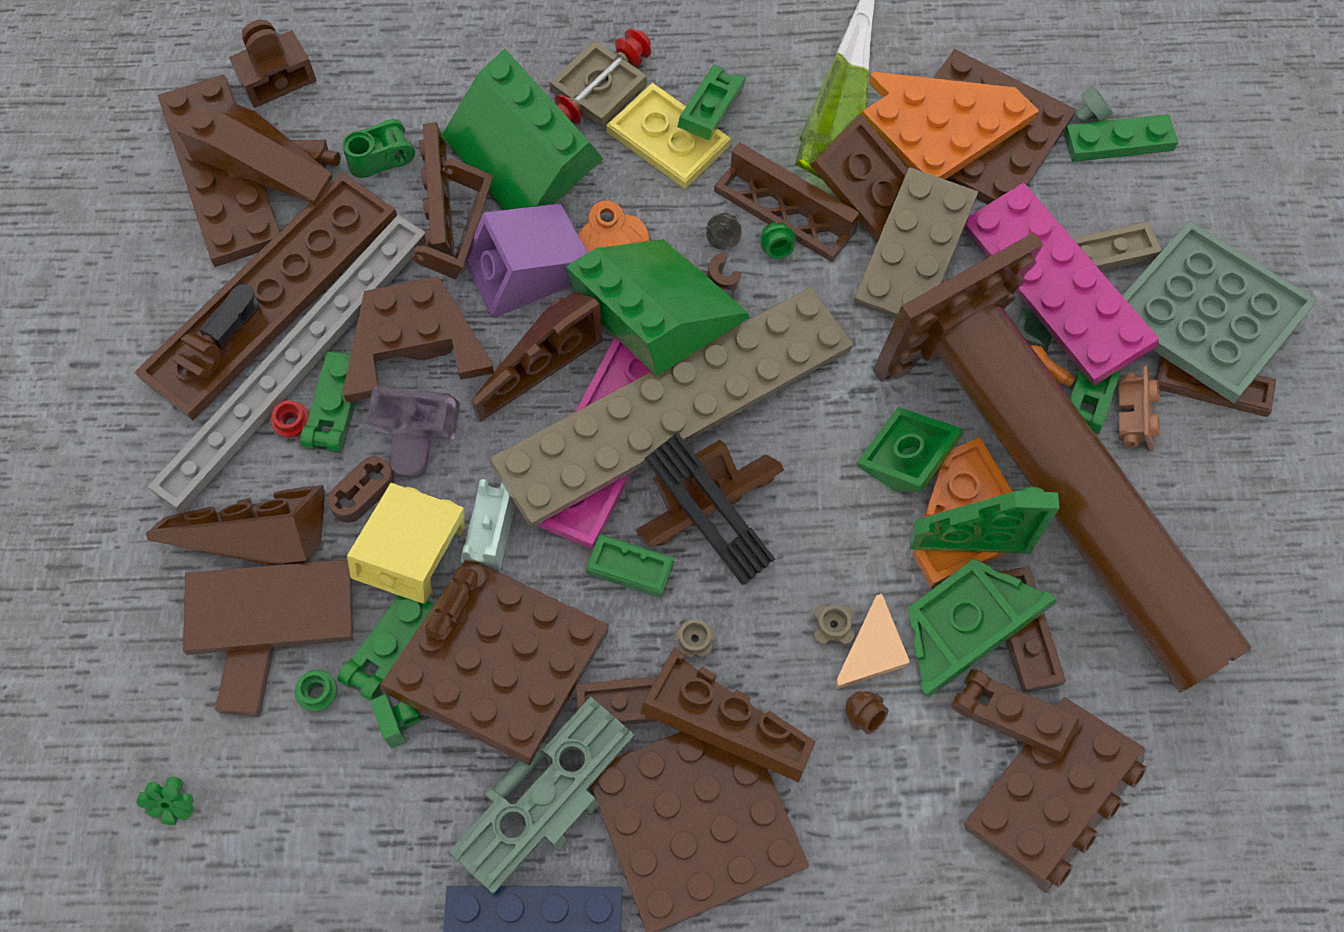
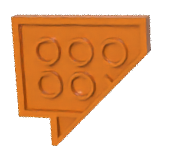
(944, 122)

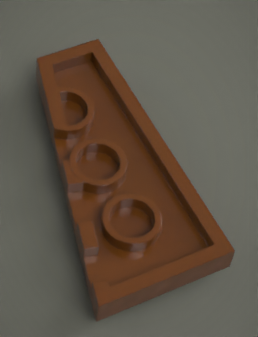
(706, 710)

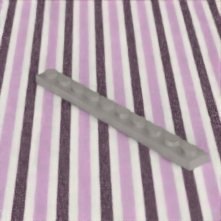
(285, 366)

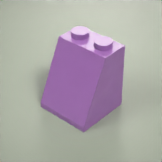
(522, 256)

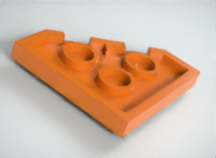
(963, 479)

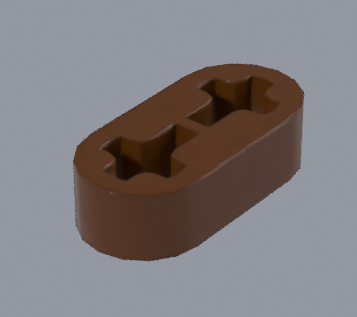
(360, 489)

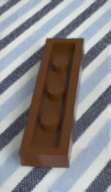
(437, 205)

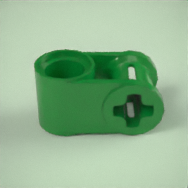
(375, 149)

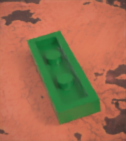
(1120, 137)

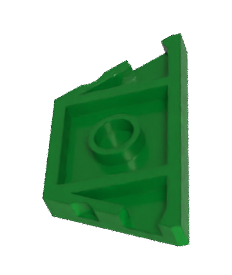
(969, 619)

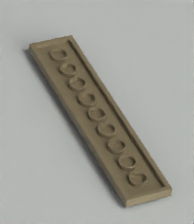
(689, 398)

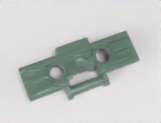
(549, 803)

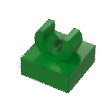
(393, 718)

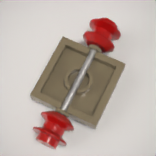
(600, 80)

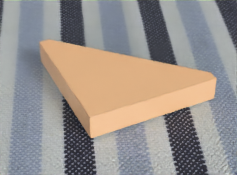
(875, 648)

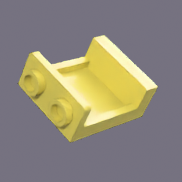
(405, 542)

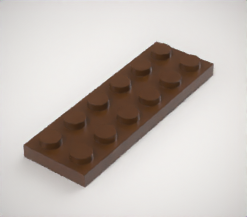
(229, 208)

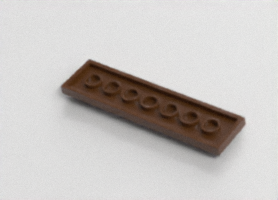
(285, 282)

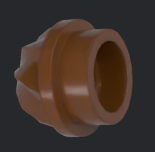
(866, 711)

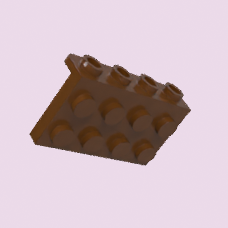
(1050, 805)

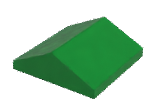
(909, 450)

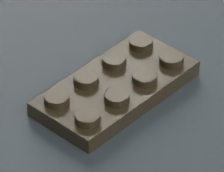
(915, 241)

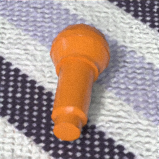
(1060, 374)

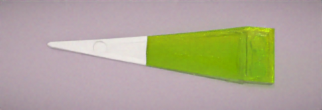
(843, 91)

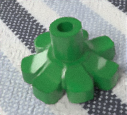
(166, 801)

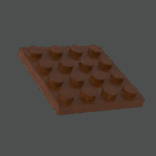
(1021, 154)
(501, 666)
(694, 828)

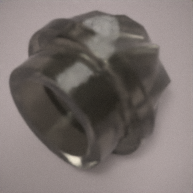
(723, 231)

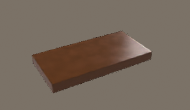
(267, 607)

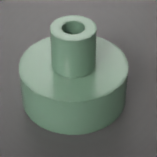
(1094, 105)

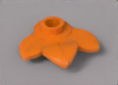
(619, 231)

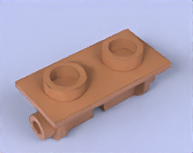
(1141, 423)

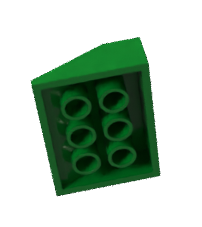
(518, 137)
(655, 300)

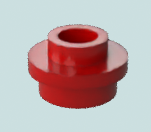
(283, 412)

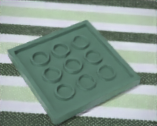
(1216, 310)

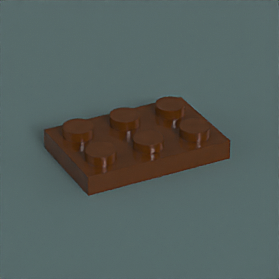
(862, 173)

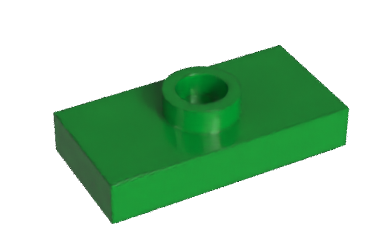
(630, 565)

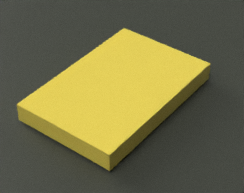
(652, 133)

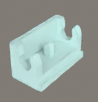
(489, 526)

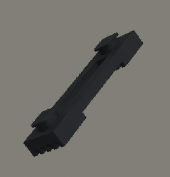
(743, 555)

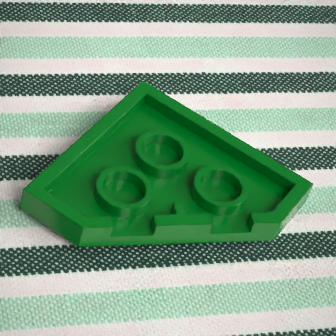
(993, 525)

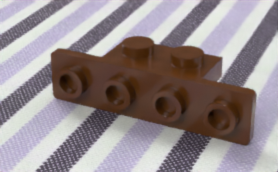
(722, 470)

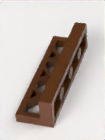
(793, 192)

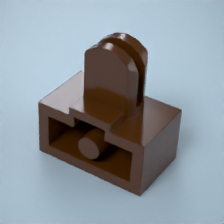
(270, 63)

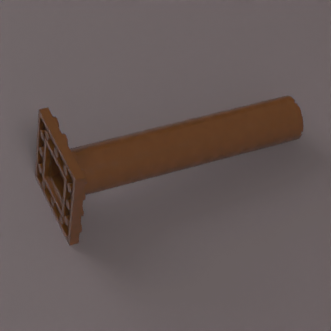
(1062, 454)

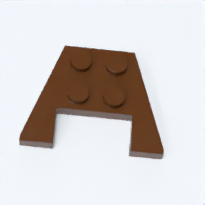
(406, 322)

